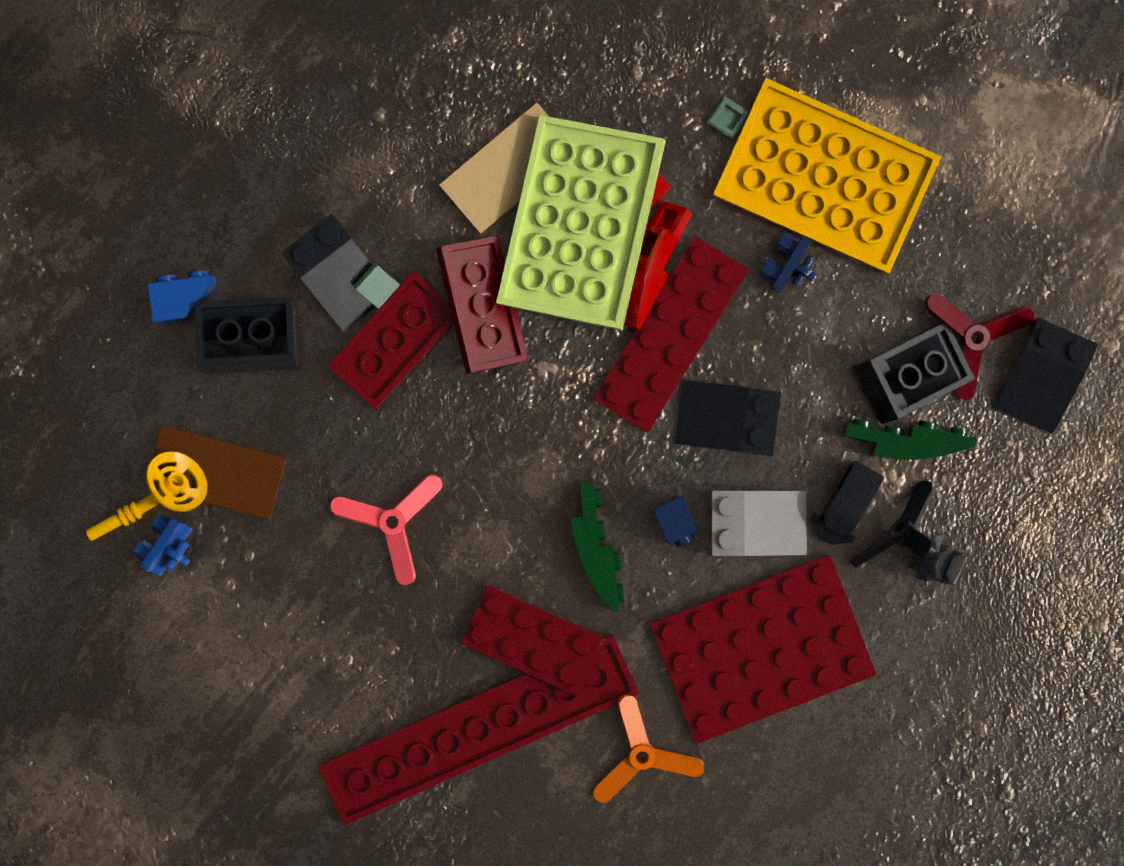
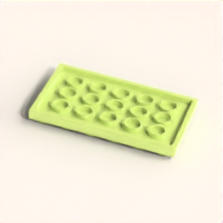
(581, 222)

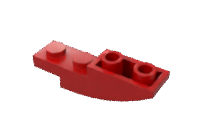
(656, 249)

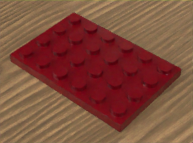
(763, 649)

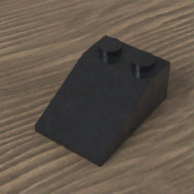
(330, 267)
(914, 373)
(1045, 375)
(728, 418)

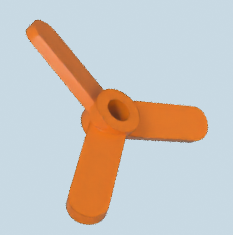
(638, 742)

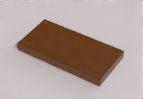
(235, 474)

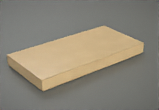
(495, 175)

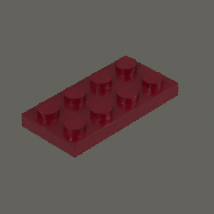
(485, 330)
(393, 340)
(533, 641)

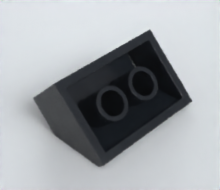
(246, 335)

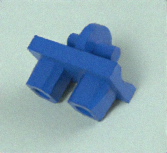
(168, 548)

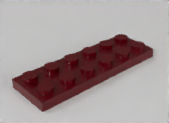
(671, 334)

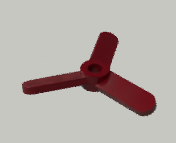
(987, 331)

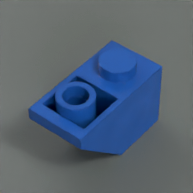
(175, 299)

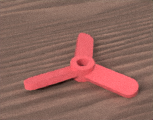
(403, 511)

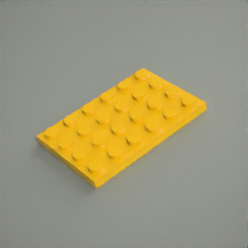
(827, 176)

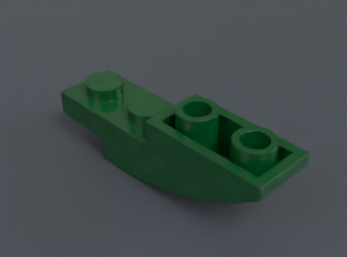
(921, 442)
(597, 560)

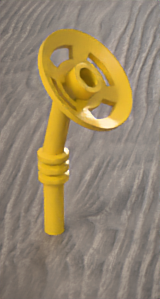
(165, 495)

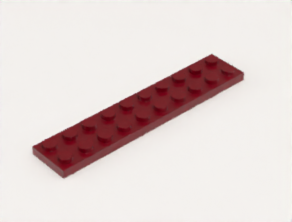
(468, 736)

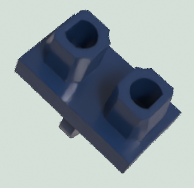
(779, 274)

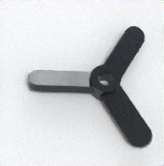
(905, 529)

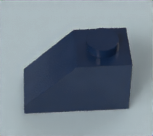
(675, 521)

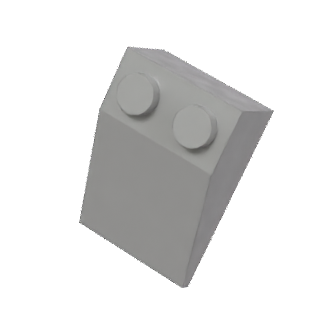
(758, 523)

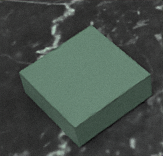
(728, 118)
(376, 285)

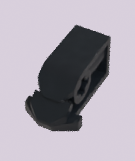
(847, 504)
(943, 565)

